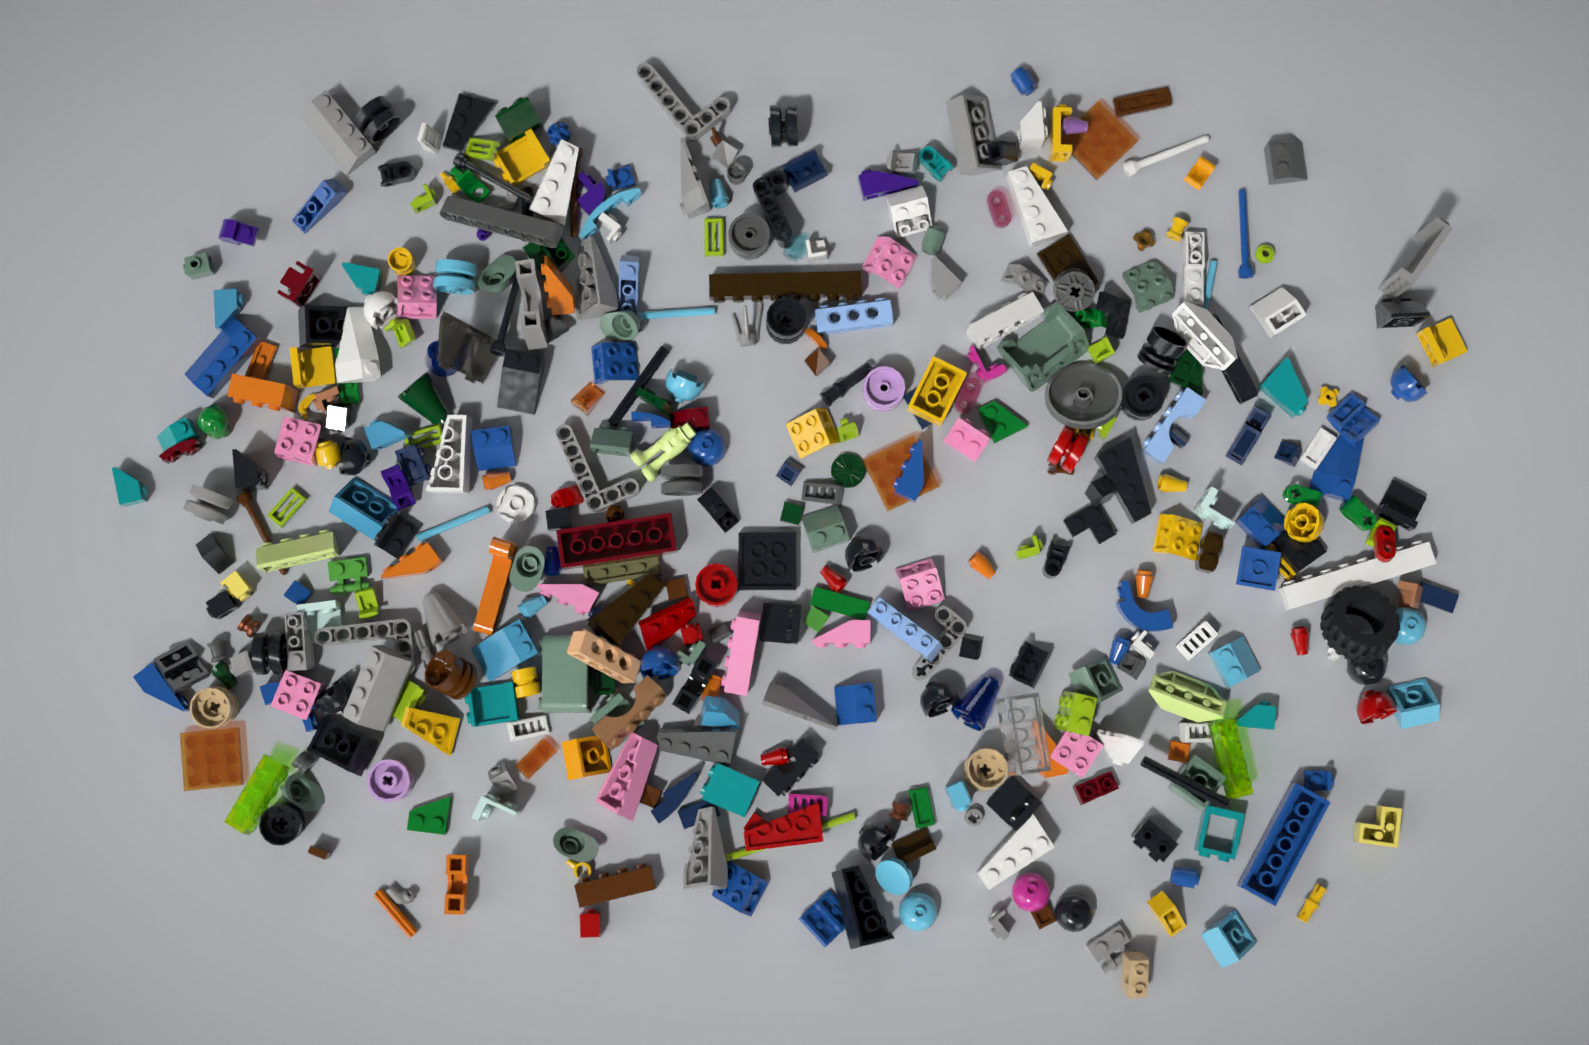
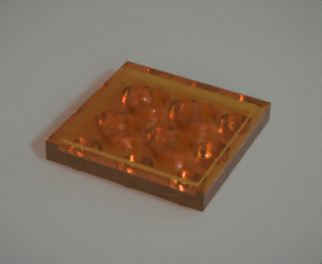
(1102, 143)
(886, 467)
(211, 759)

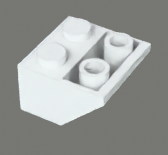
(1031, 129)
(909, 211)
(1277, 312)

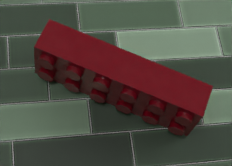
(616, 541)

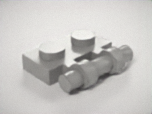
(1107, 944)

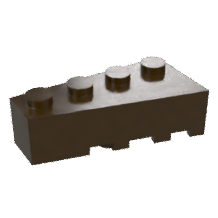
(623, 614)

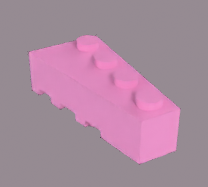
(742, 652)

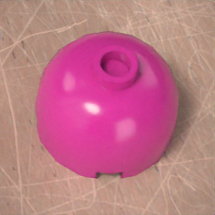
(1031, 892)

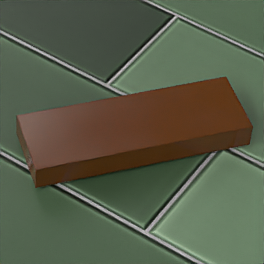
(1142, 102)

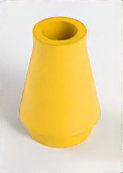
(1171, 484)

